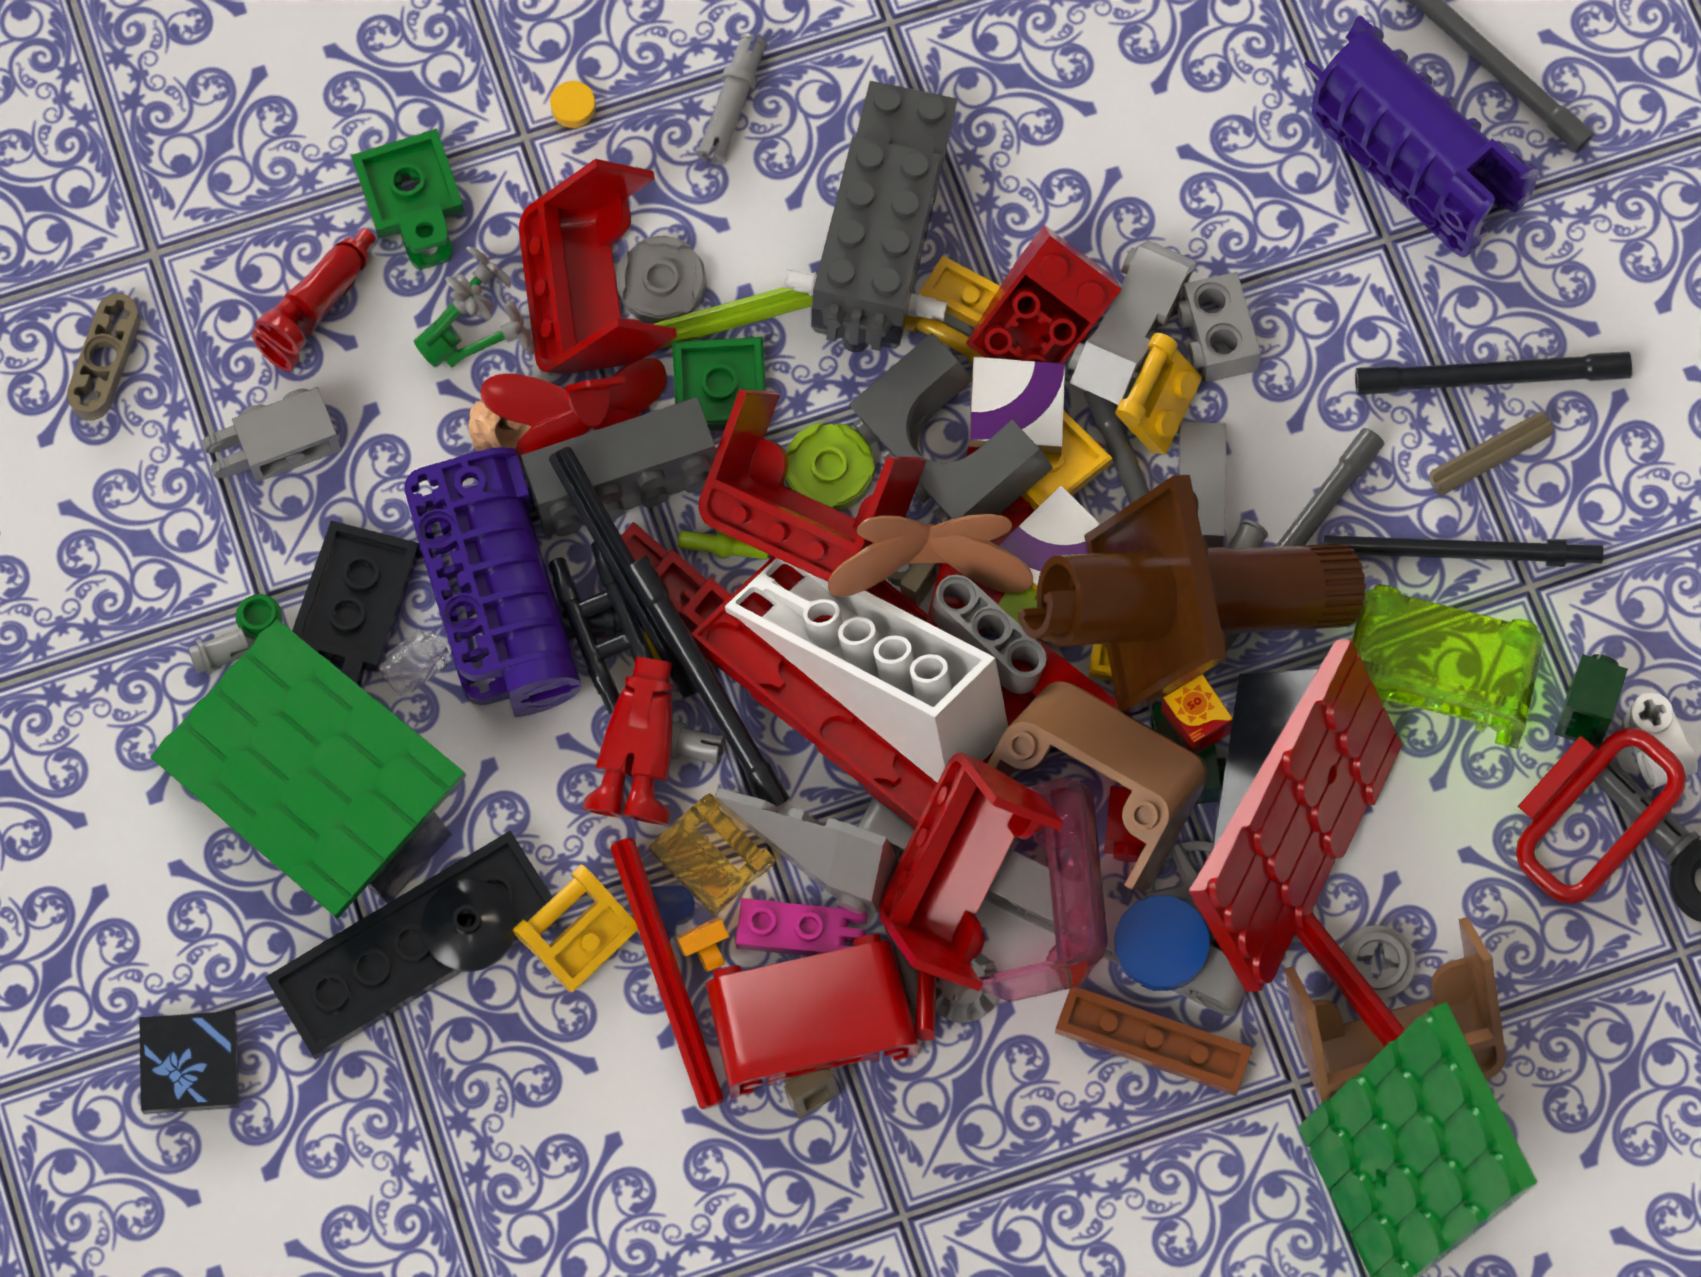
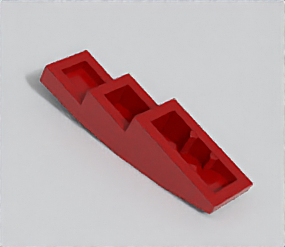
(689, 591)

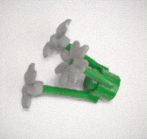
(440, 338)

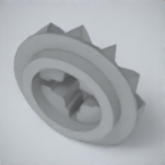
(1395, 951)
(971, 1004)

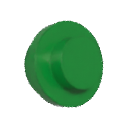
(257, 614)

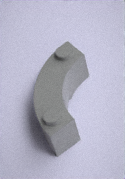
(1120, 343)

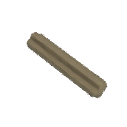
(1491, 453)

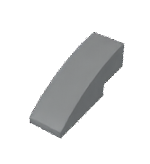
(1204, 459)

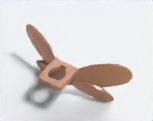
(959, 542)

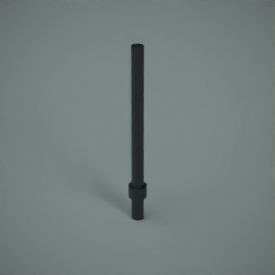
(1553, 552)

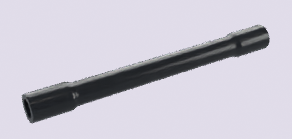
(1589, 367)
(656, 597)

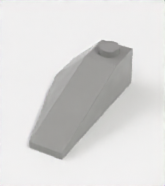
(837, 856)

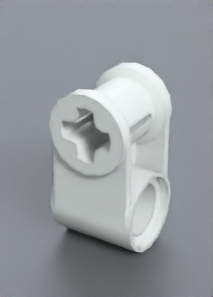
(1665, 730)

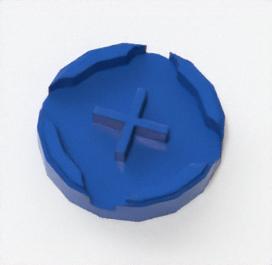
(1161, 943)

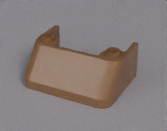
(1155, 768)
(1341, 1050)

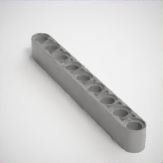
(1025, 891)

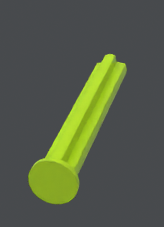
(736, 313)

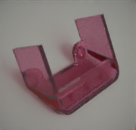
(1075, 899)

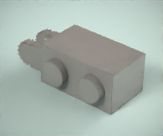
(275, 437)

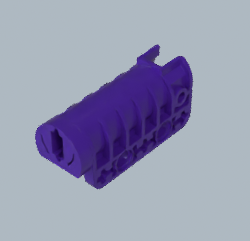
(497, 578)

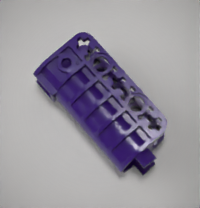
(1416, 140)

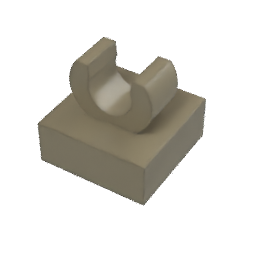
(916, 580)
(810, 1091)

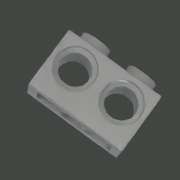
(1227, 326)

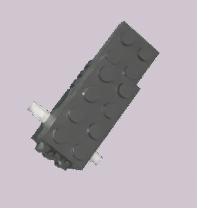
(881, 221)

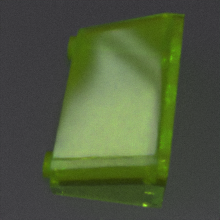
(1450, 660)

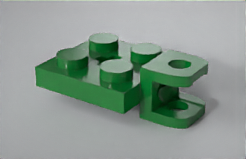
(413, 213)

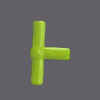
(719, 544)

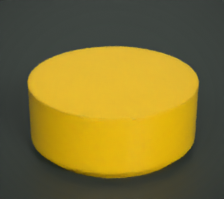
(572, 104)

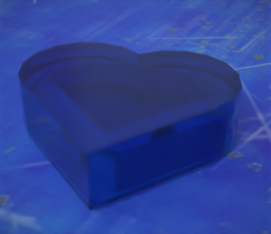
(675, 906)

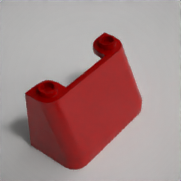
(810, 1014)

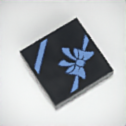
(189, 1062)

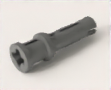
(1669, 833)

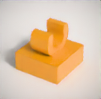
(703, 941)

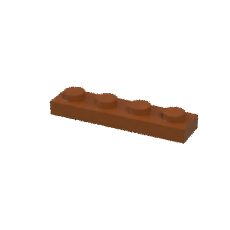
(1153, 1040)

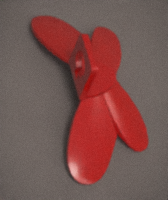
(572, 411)

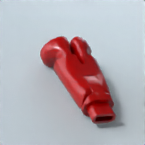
(282, 329)
(637, 746)

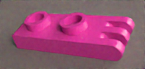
(795, 927)

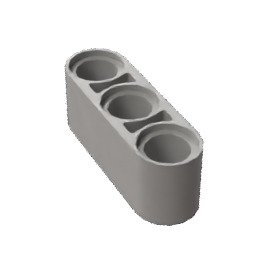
(982, 613)

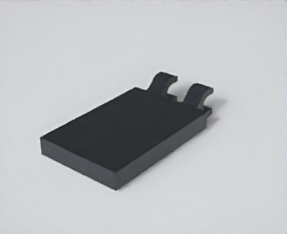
(355, 596)

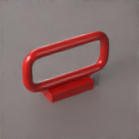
(1565, 785)

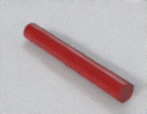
(925, 1006)

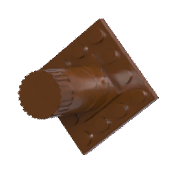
(1173, 601)

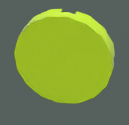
(830, 465)

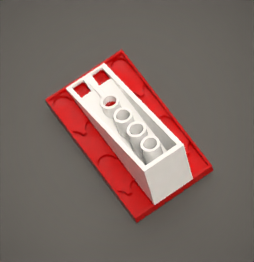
(861, 679)

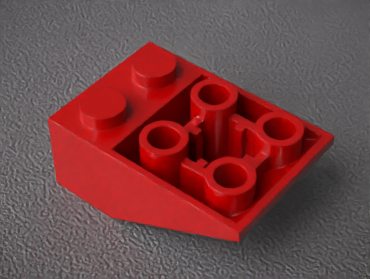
(1044, 303)

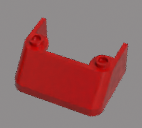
(573, 273)
(750, 503)
(952, 864)

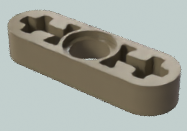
(81, 381)

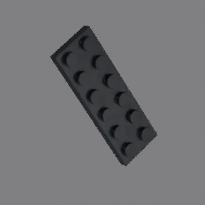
(383, 957)

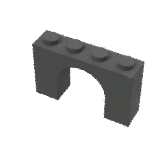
(902, 404)

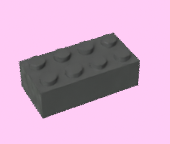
(626, 464)

